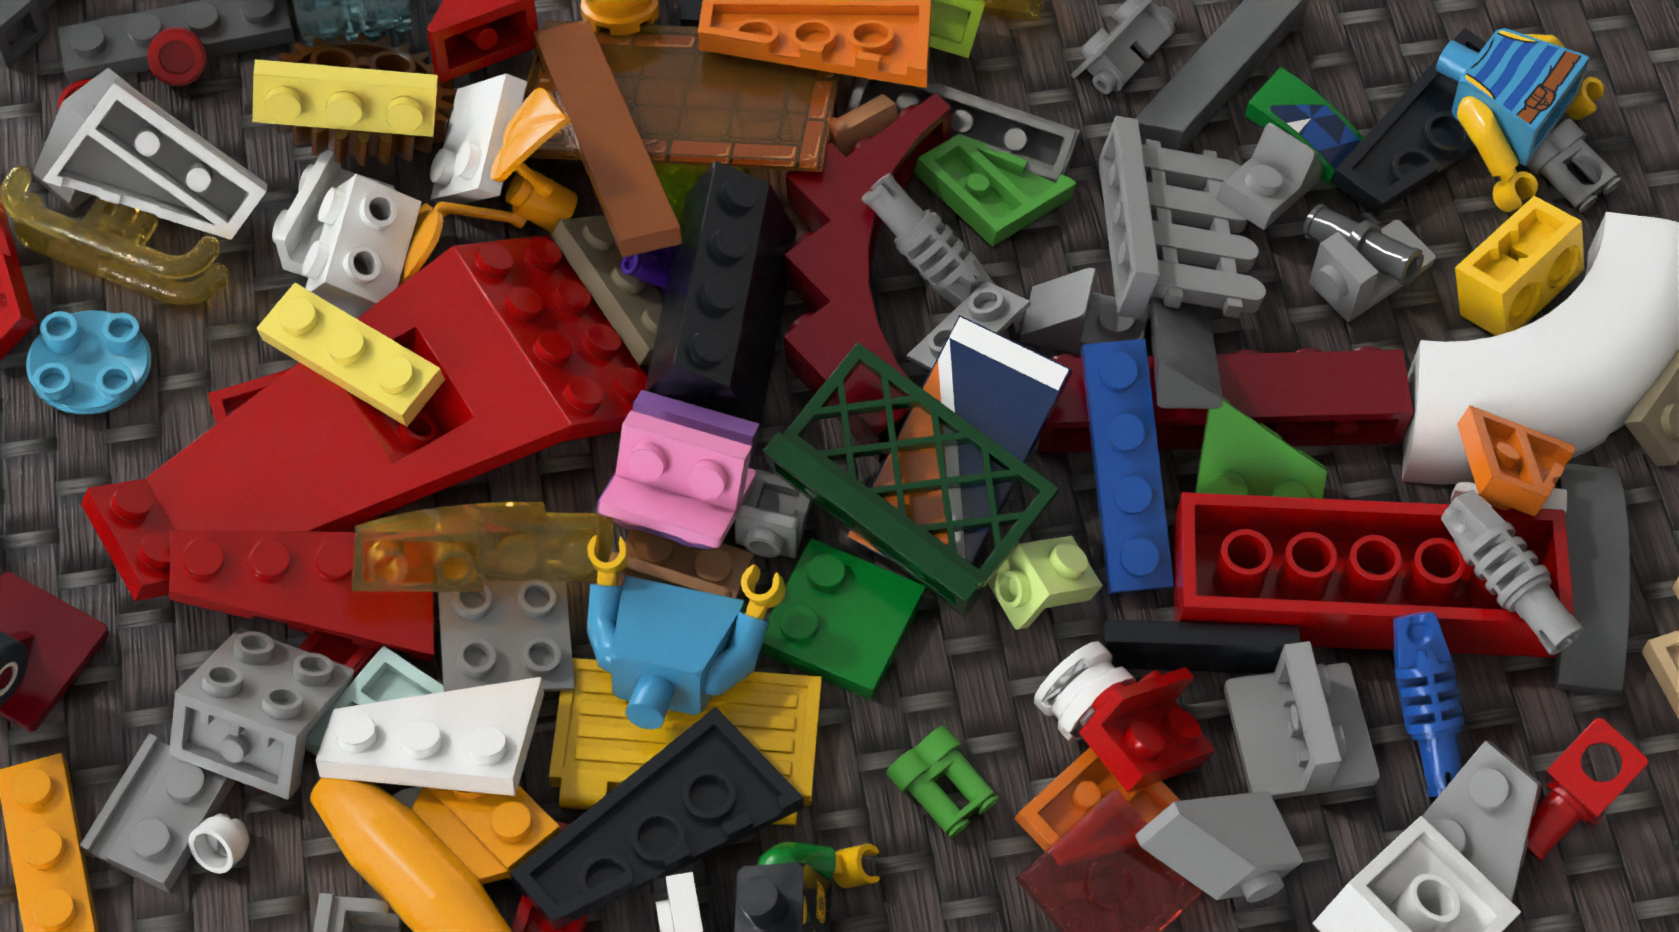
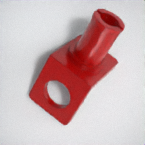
(1574, 794)

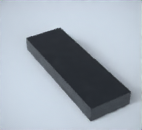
(1196, 645)

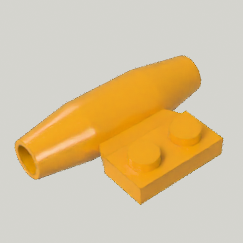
(438, 852)

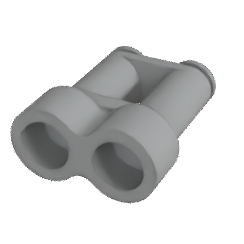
(1565, 146)

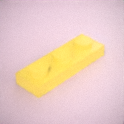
(344, 98)
(351, 354)

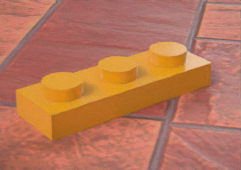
(46, 847)

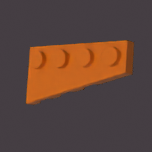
(836, 36)

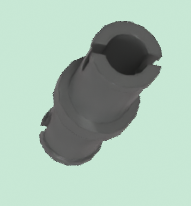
(1382, 251)

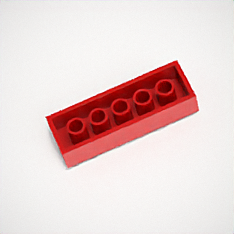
(1350, 570)

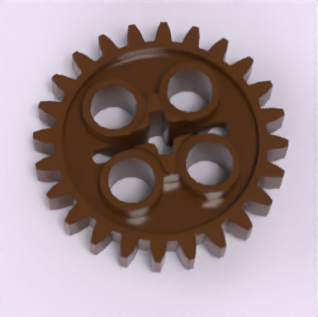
(377, 57)

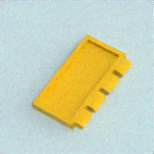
(601, 747)

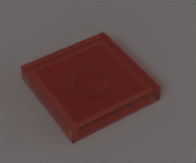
(1103, 878)

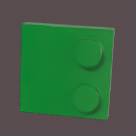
(842, 619)

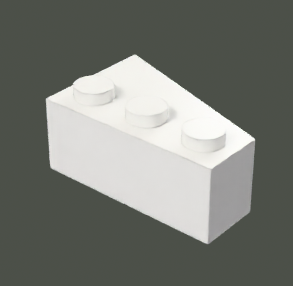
(155, 163)

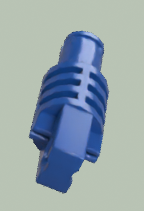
(1429, 696)

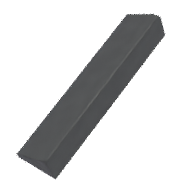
(1218, 70)
(1041, 142)
(1184, 356)

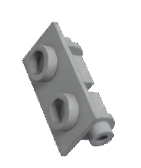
(1110, 55)
(986, 306)

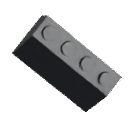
(723, 296)

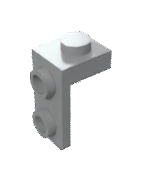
(1352, 281)

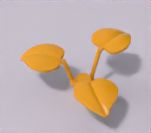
(530, 192)

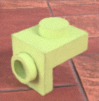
(1043, 577)

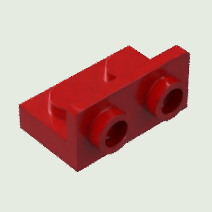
(1145, 732)

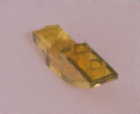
(475, 544)

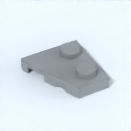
(1489, 815)

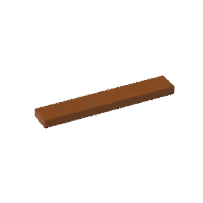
(607, 139)

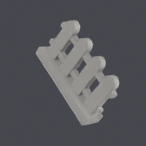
(1148, 245)

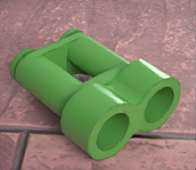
(928, 762)

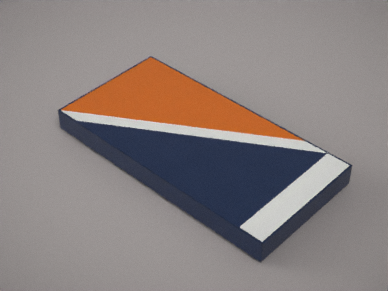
(1001, 393)

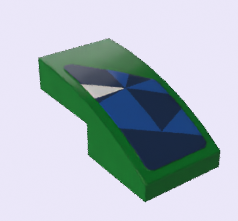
(1305, 116)

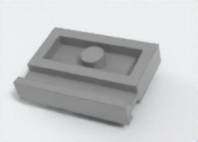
(153, 813)

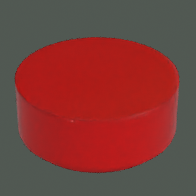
(177, 56)

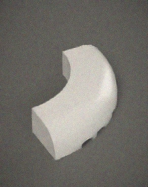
(1568, 371)

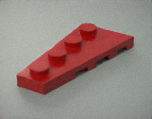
(297, 582)

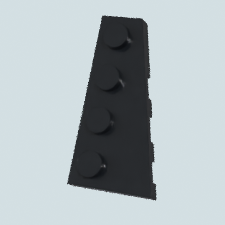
(1410, 143)
(666, 815)

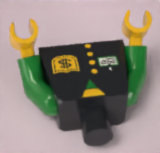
(793, 889)

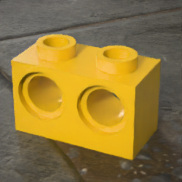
(1520, 267)

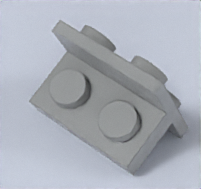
(1301, 727)

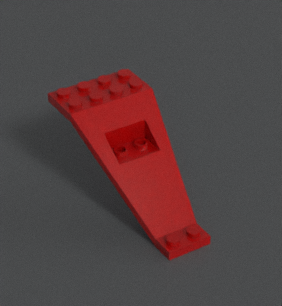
(521, 369)

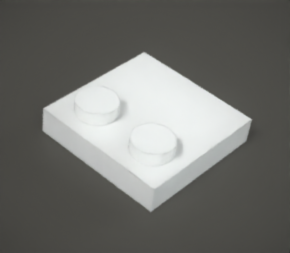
(474, 139)

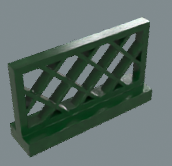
(877, 520)

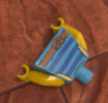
(1513, 100)

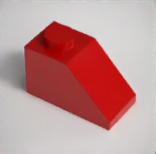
(478, 34)

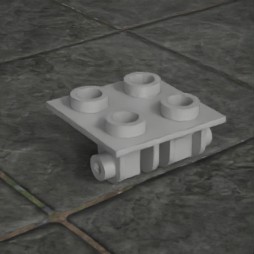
(506, 635)

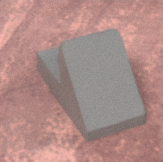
(1272, 178)
(1069, 314)

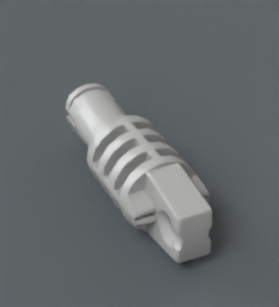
(927, 242)
(1509, 570)

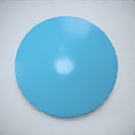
(88, 360)

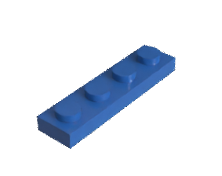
(1126, 466)

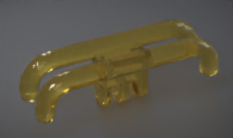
(112, 245)

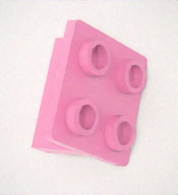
(678, 480)

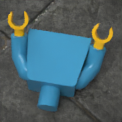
(673, 642)

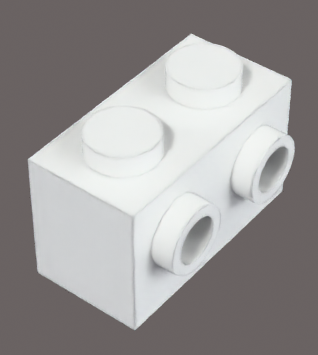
(360, 244)

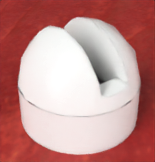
(212, 835)

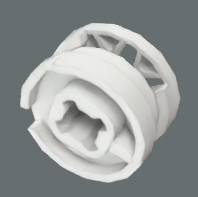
(1075, 686)

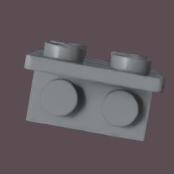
(253, 709)

